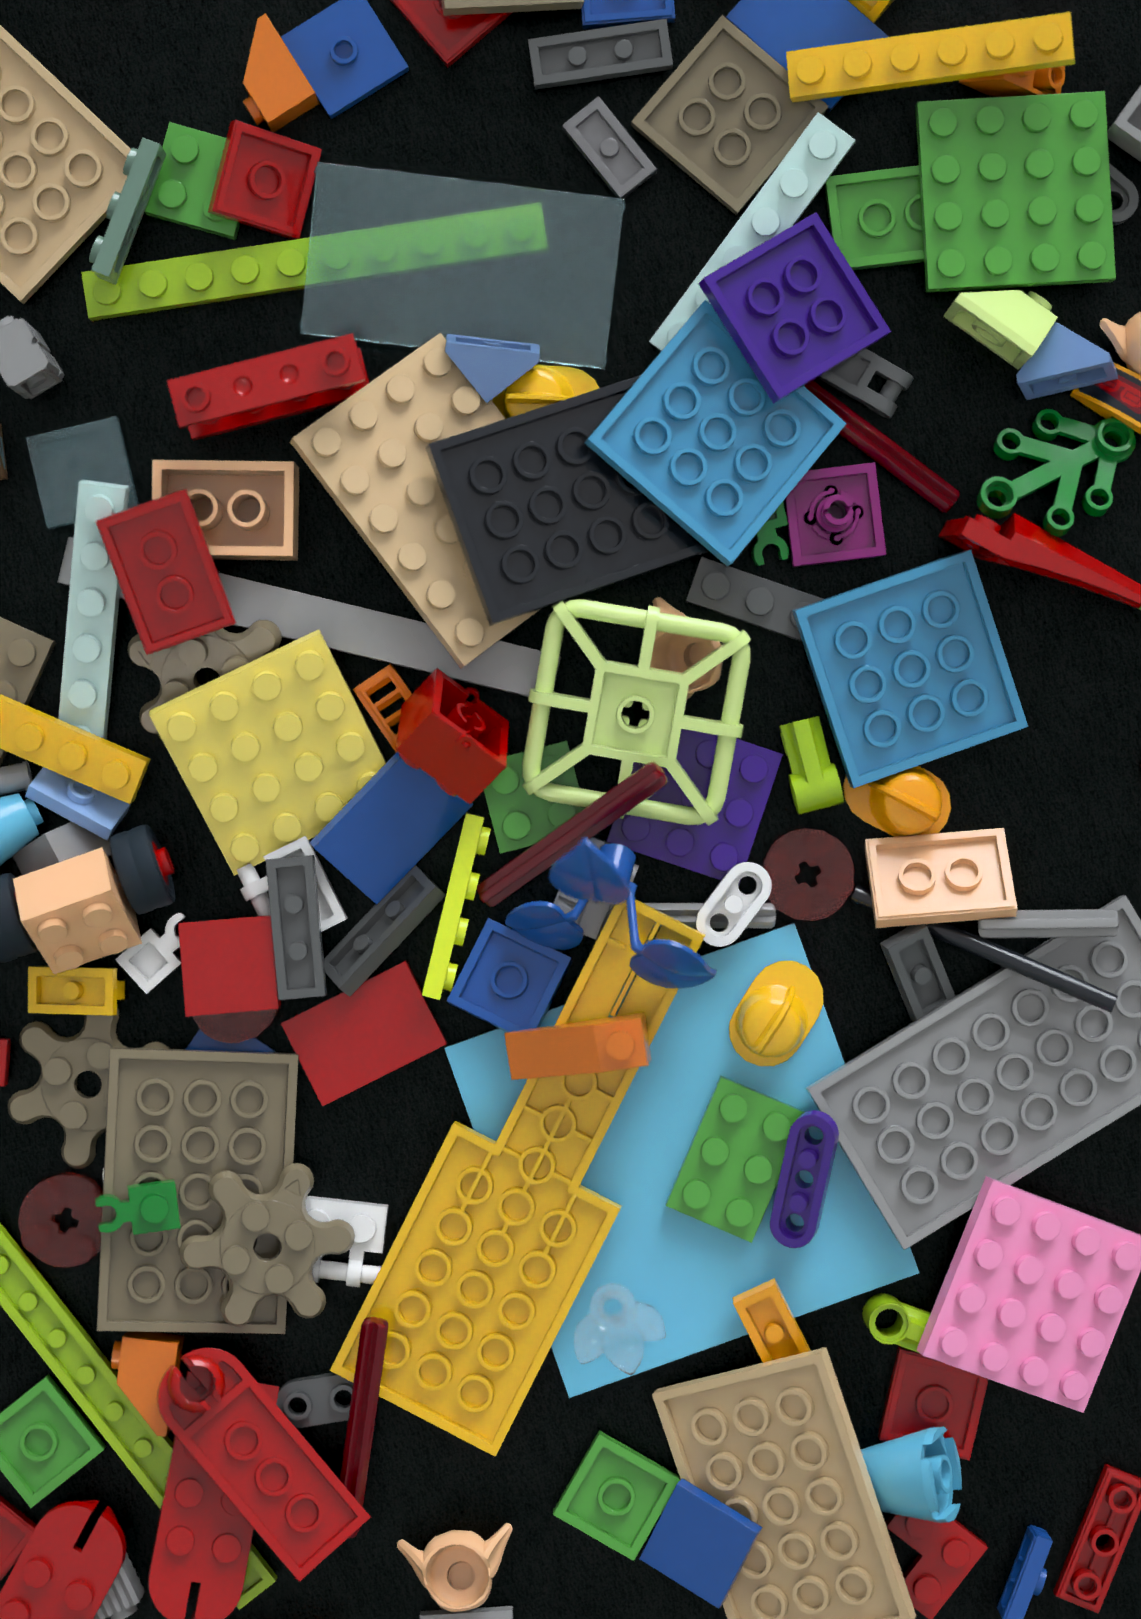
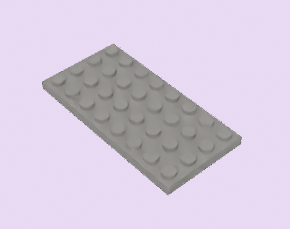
(991, 1082)

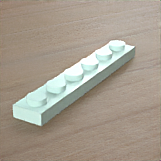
(771, 211)
(91, 612)

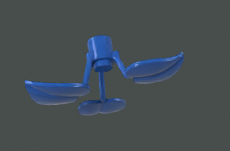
(606, 877)

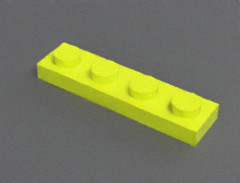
(452, 926)

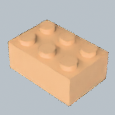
(242, 505)

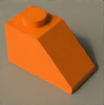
(274, 80)
(140, 1365)

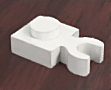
(154, 958)

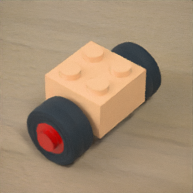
(84, 904)

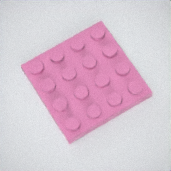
(1033, 1295)

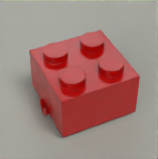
(452, 738)

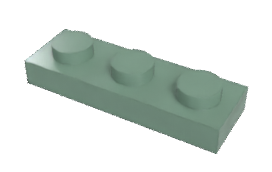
(126, 210)

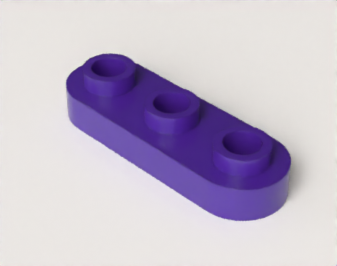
(794, 1194)

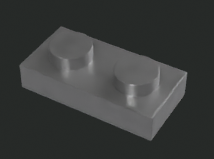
(609, 148)

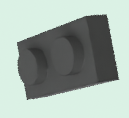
(917, 970)

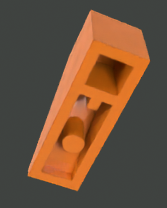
(579, 1047)

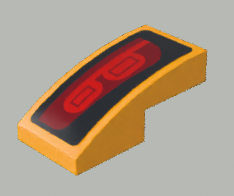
(1115, 398)

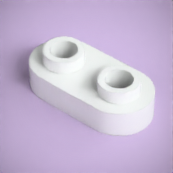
(736, 906)

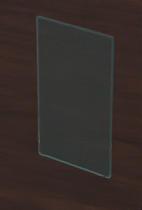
(460, 257)

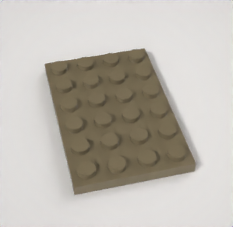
(186, 1121)

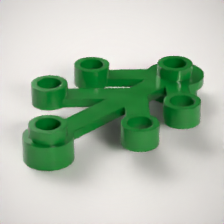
(1061, 465)

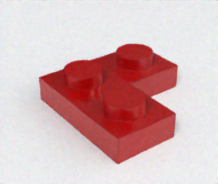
(943, 1560)

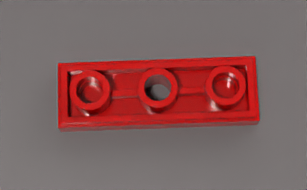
(1092, 1567)

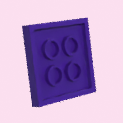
(794, 307)
(702, 847)

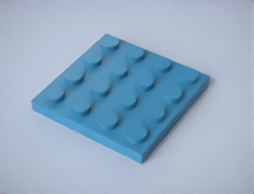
(710, 439)
(910, 668)

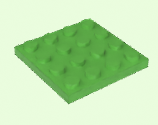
(1015, 191)

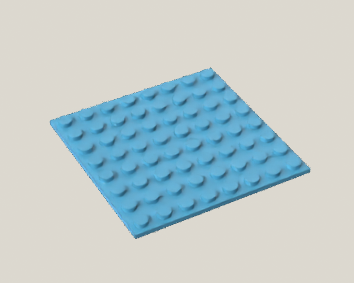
(665, 1255)

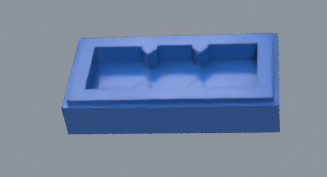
(1026, 1575)

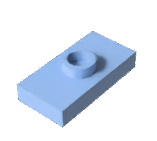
(77, 802)

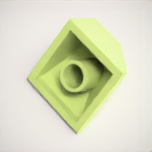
(1004, 321)

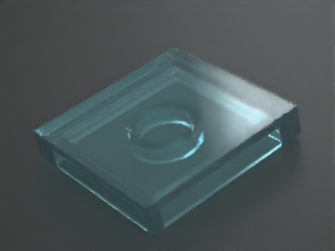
(75, 454)

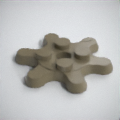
(216, 650)
(56, 1091)
(277, 1213)

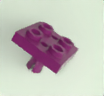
(834, 514)

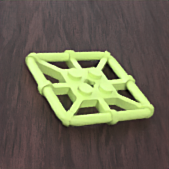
(661, 694)

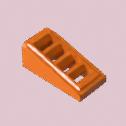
(372, 685)

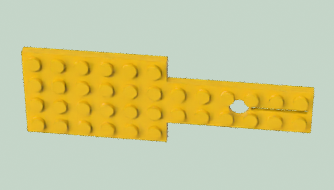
(506, 1224)

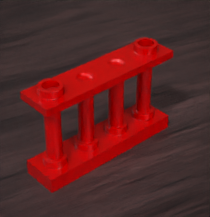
(268, 387)

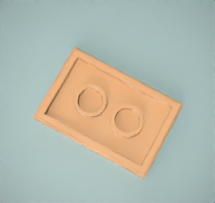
(940, 878)

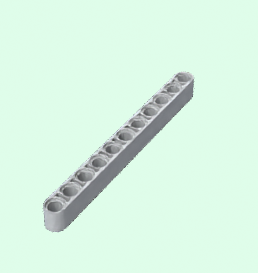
(367, 633)

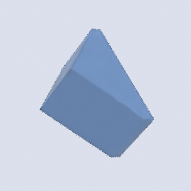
(491, 363)
(1064, 364)

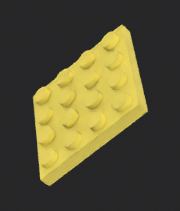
(270, 749)

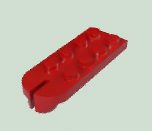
(259, 1459)
(198, 1538)
(58, 1577)

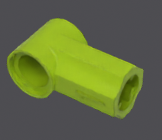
(812, 776)
(906, 1329)

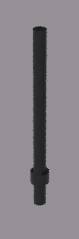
(1009, 959)

